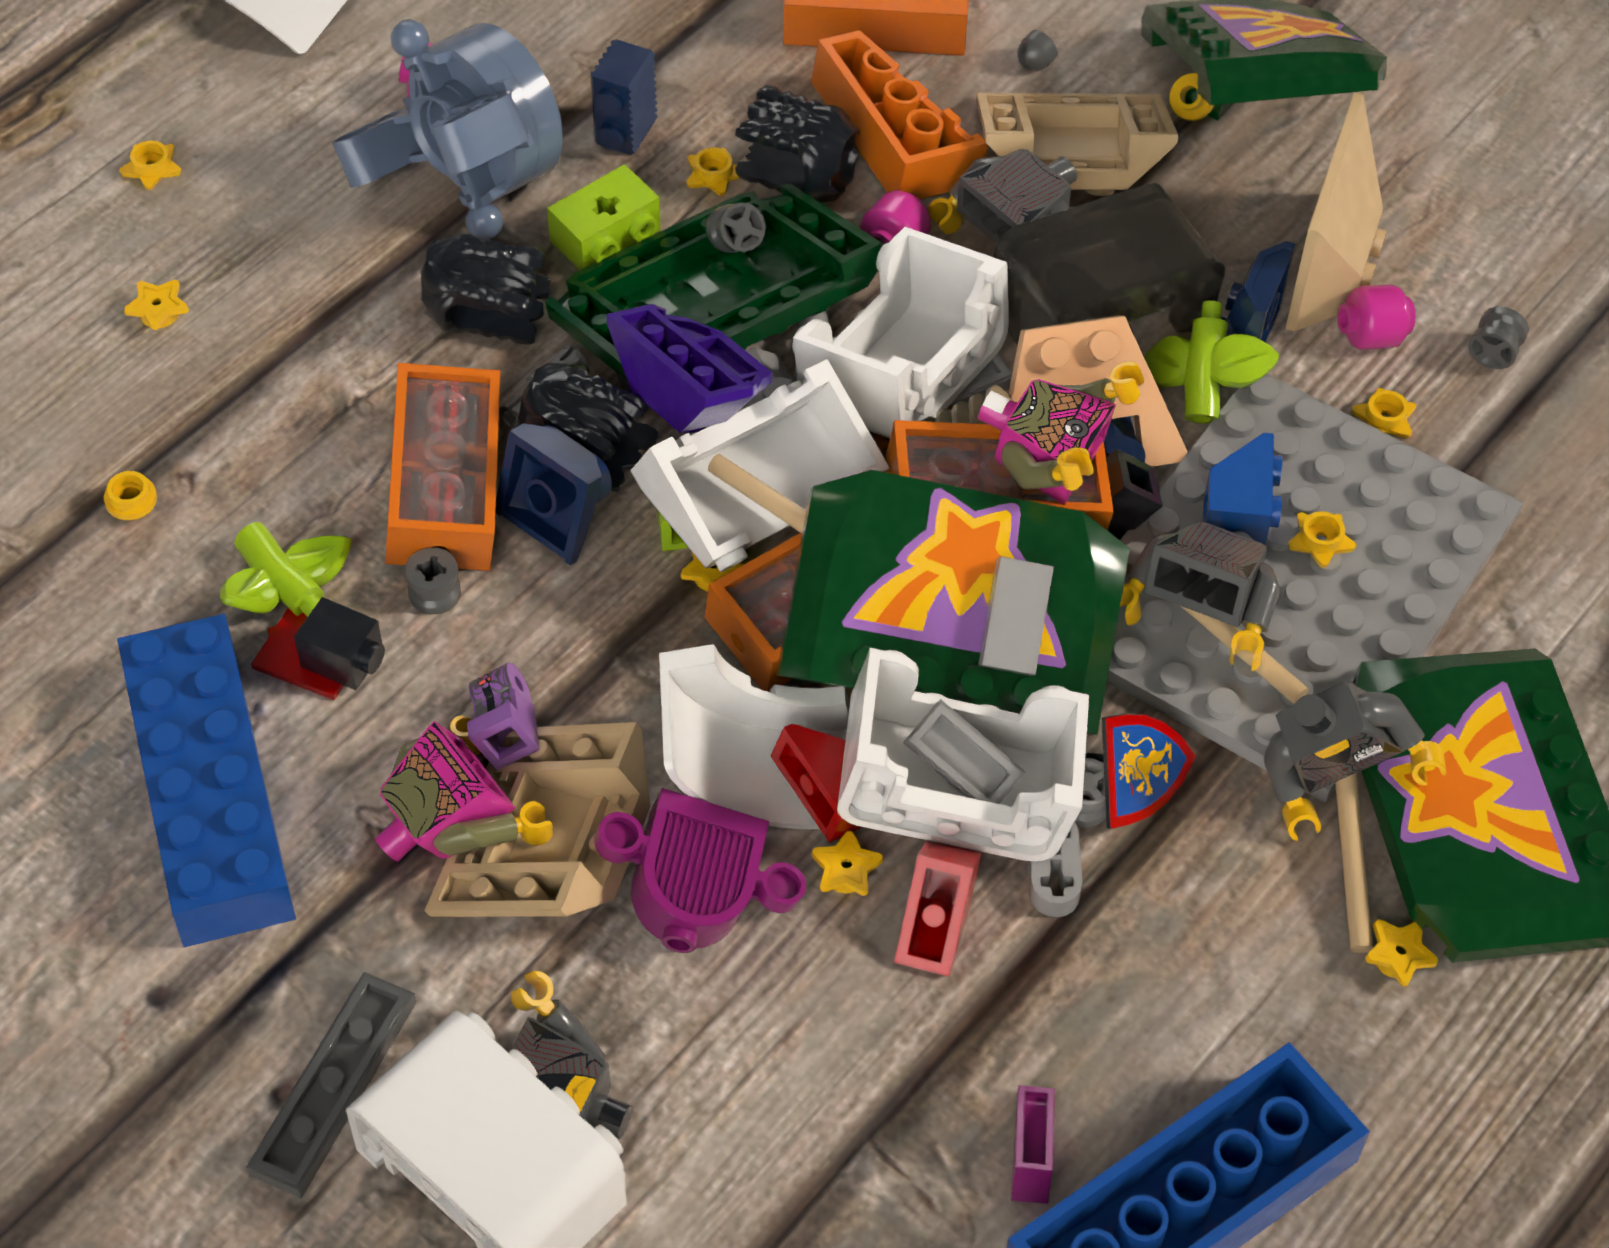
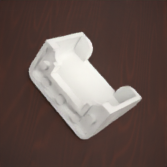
(787, 441)

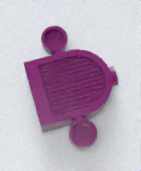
(696, 868)

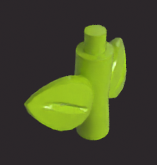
(1208, 361)
(282, 576)

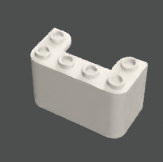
(923, 335)
(899, 793)
(490, 1141)

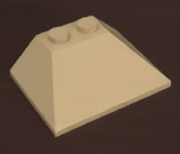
(1103, 135)
(1341, 228)
(579, 780)

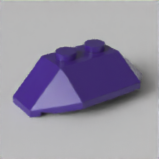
(684, 367)

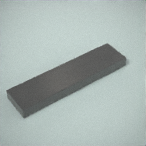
(330, 1083)

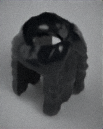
(798, 144)
(484, 287)
(590, 414)

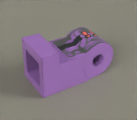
(500, 706)

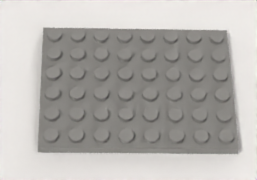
(1418, 551)

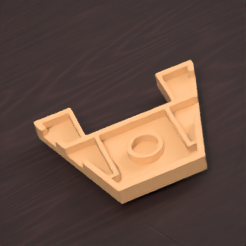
(1086, 353)

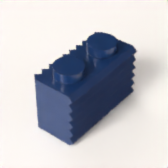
(623, 96)

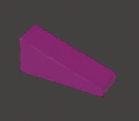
(1033, 1144)

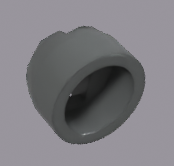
(1036, 51)

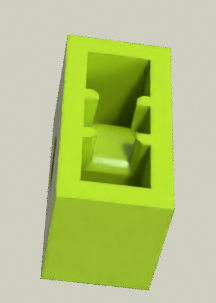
(604, 217)

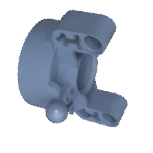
(471, 111)

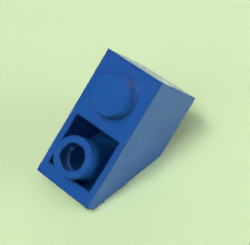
(1242, 490)

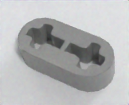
(1069, 867)

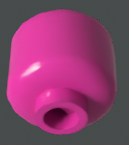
(893, 213)
(1376, 317)

